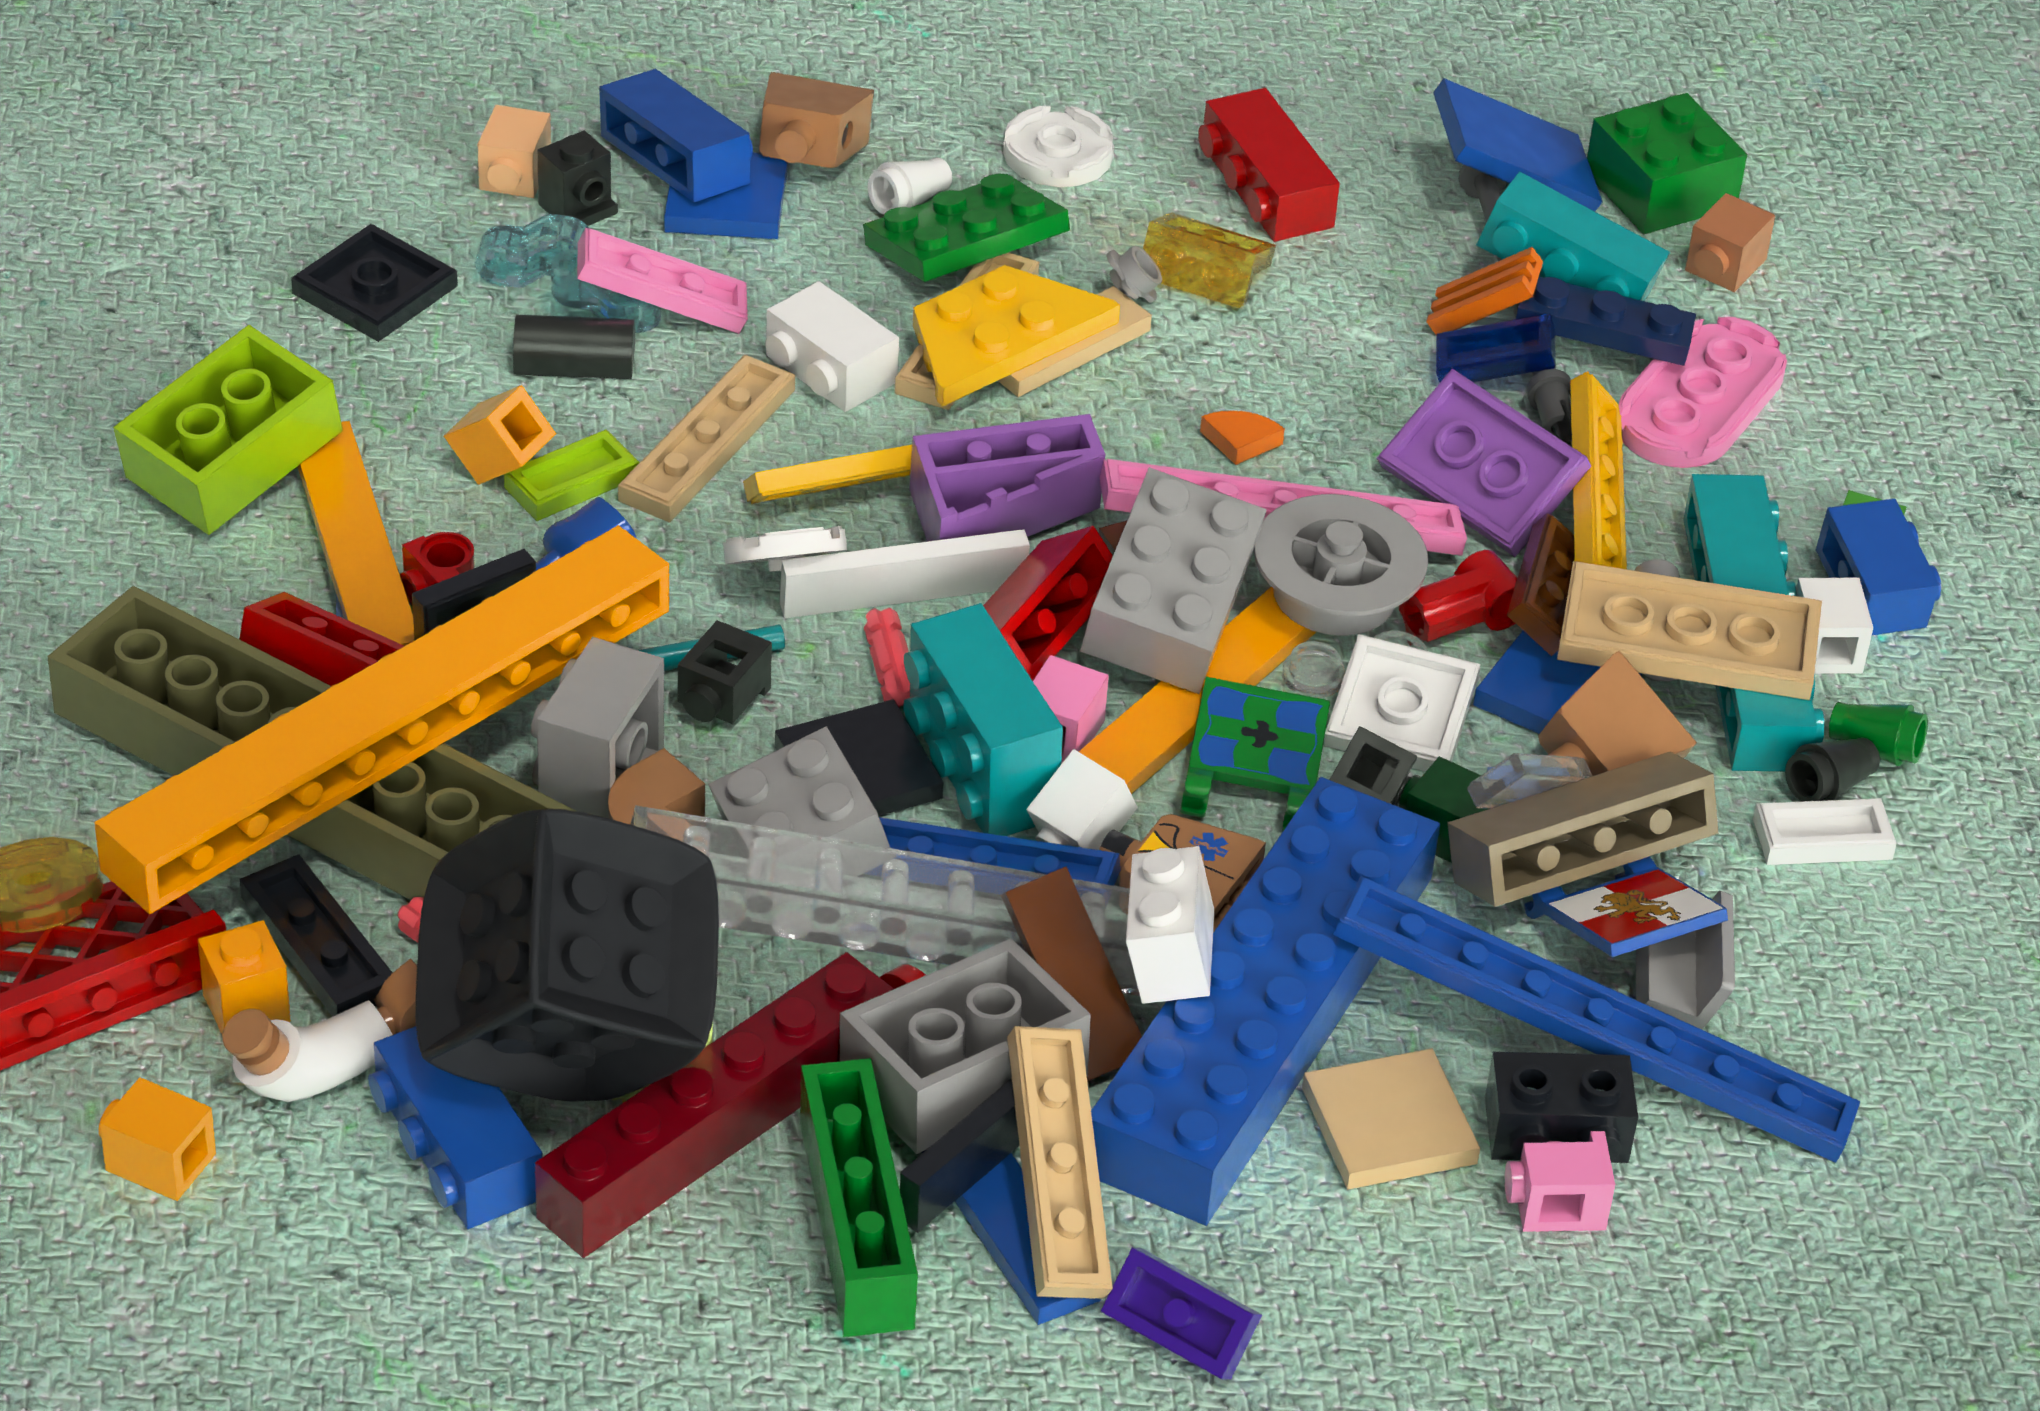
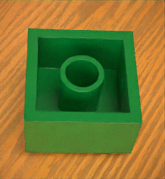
(1664, 162)

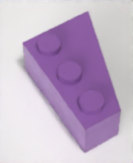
(1006, 477)

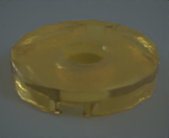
(46, 883)

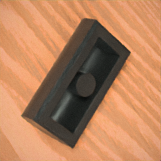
(573, 346)

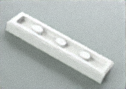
(900, 573)

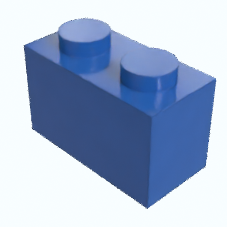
(1884, 552)

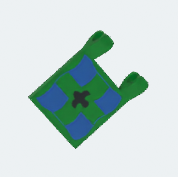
(1256, 742)

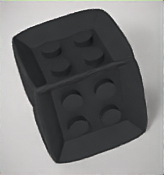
(567, 956)

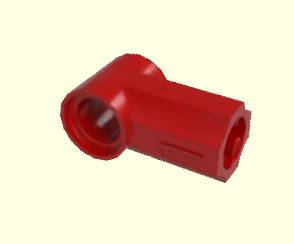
(1473, 595)

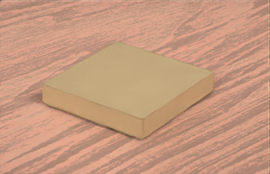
(1390, 1118)

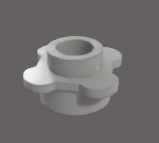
(1135, 273)

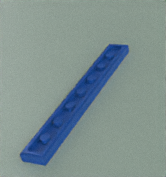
(1598, 1018)

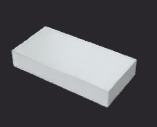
(1824, 831)

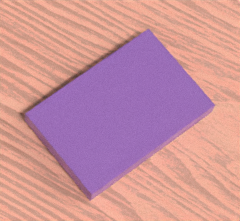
(1484, 459)

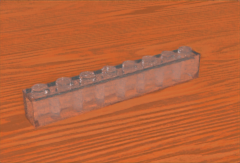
(873, 894)

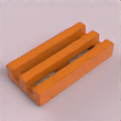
(1485, 291)

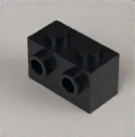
(1562, 1103)

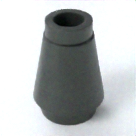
(1830, 768)

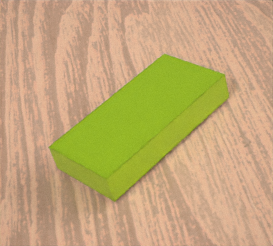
(570, 475)

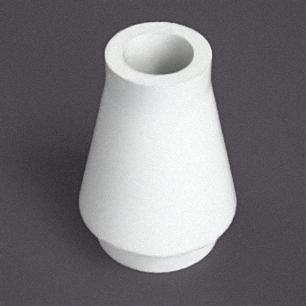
(907, 183)

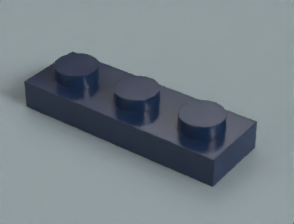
(1612, 320)

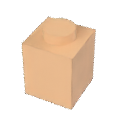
(510, 150)

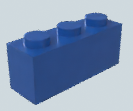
(675, 135)
(459, 1128)

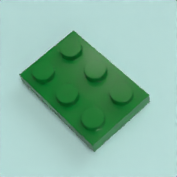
(965, 227)

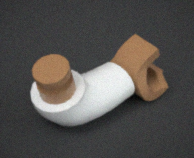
(305, 1061)

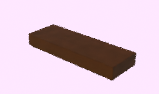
(1544, 583)
(1065, 945)

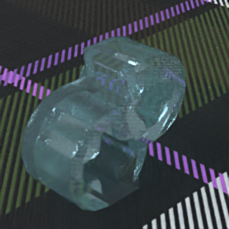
(524, 254)
(602, 302)

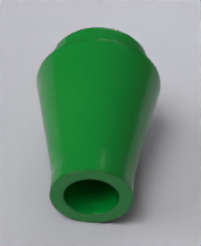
(1893, 728)

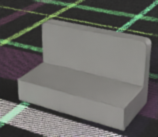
(1690, 972)

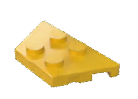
(1002, 326)

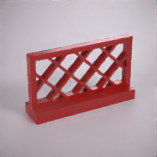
(100, 989)

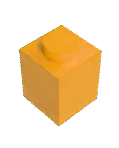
(499, 434)
(242, 973)
(157, 1138)

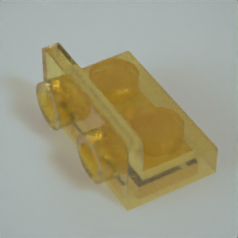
(1206, 258)

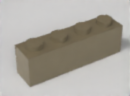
(1582, 828)

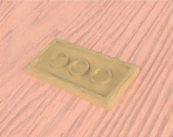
(1692, 630)

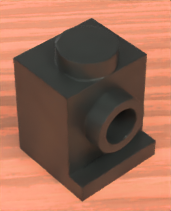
(576, 179)
(716, 687)
(1374, 767)

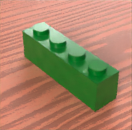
(858, 1198)

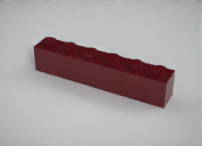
(697, 1114)

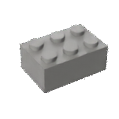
(1173, 580)
(944, 1037)

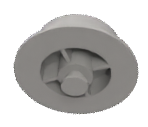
(1340, 562)

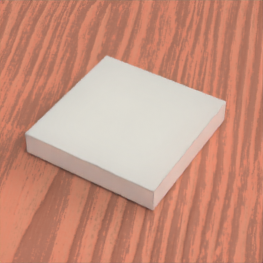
(1405, 698)

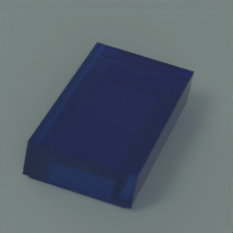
(1497, 349)

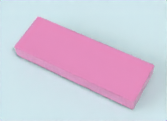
(662, 280)

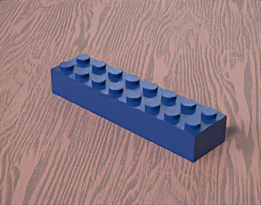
(1226, 1063)

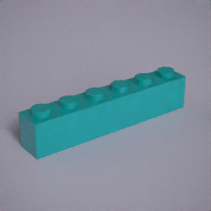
(1736, 544)

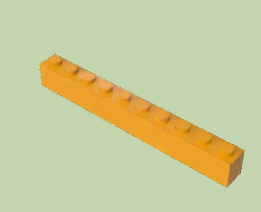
(378, 720)

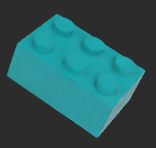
(981, 718)

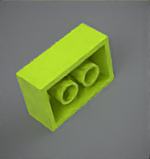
(228, 429)

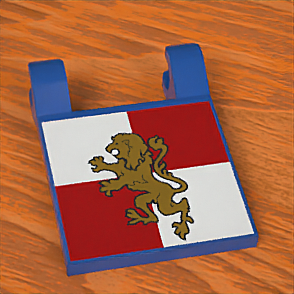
(1631, 911)

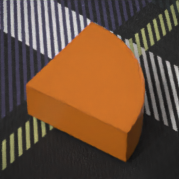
(1241, 434)

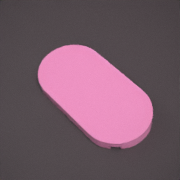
(1700, 409)

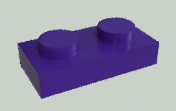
(1181, 1313)

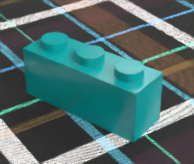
(1571, 240)

